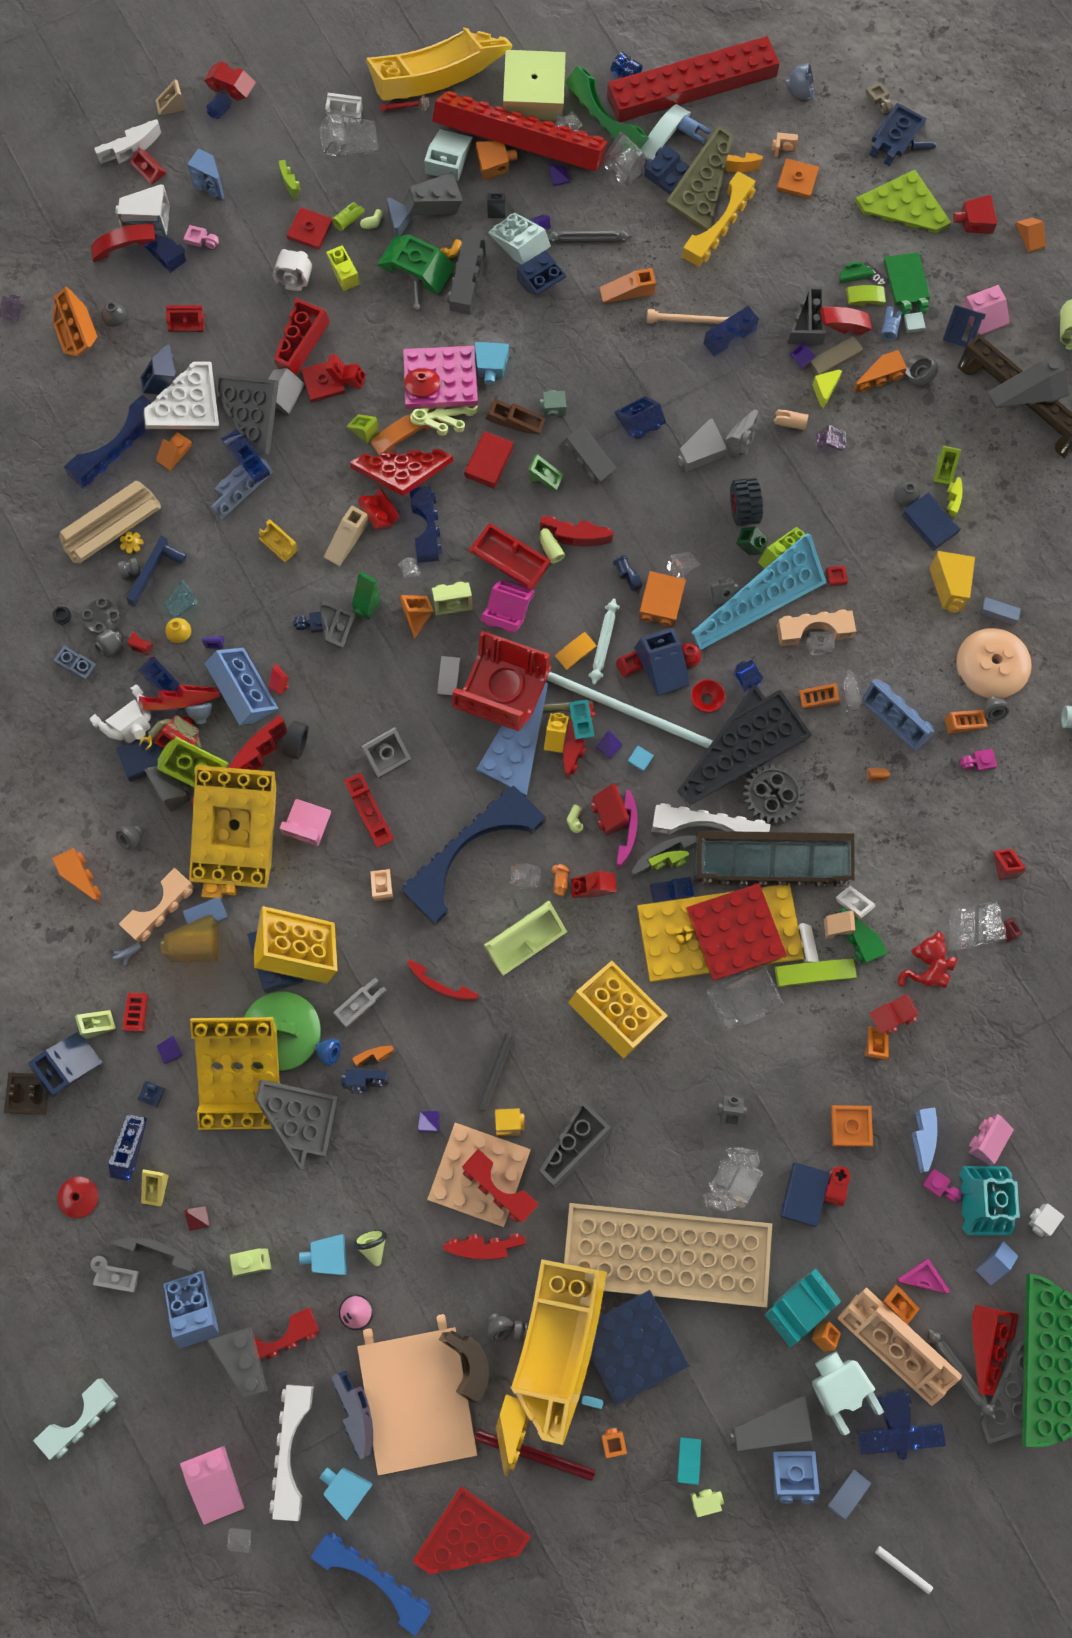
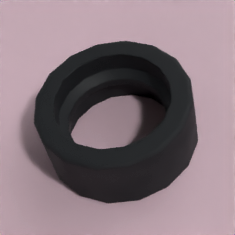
(295, 740)

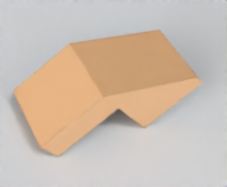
(839, 924)

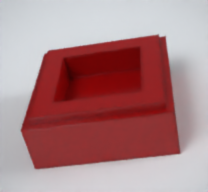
(836, 576)

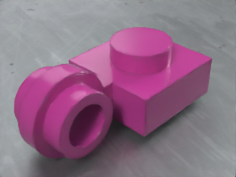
(982, 760)
(938, 1183)

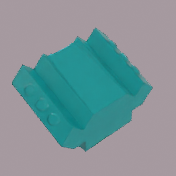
(988, 1200)
(802, 1307)

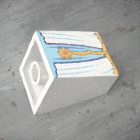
(145, 207)

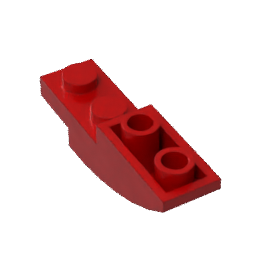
(581, 535)
(573, 748)
(475, 1249)

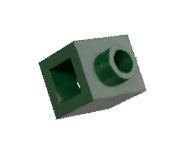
(752, 540)

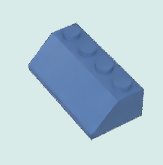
(241, 685)

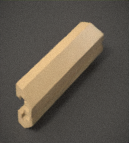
(108, 521)

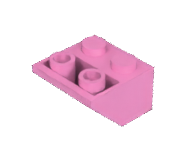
(991, 1139)

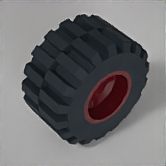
(746, 501)

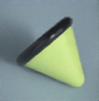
(371, 1245)

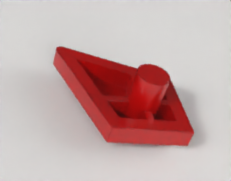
(278, 680)

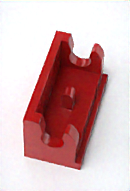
(185, 318)

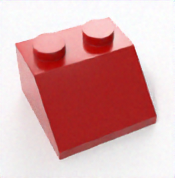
(610, 810)

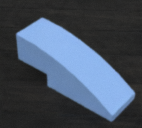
(925, 1138)

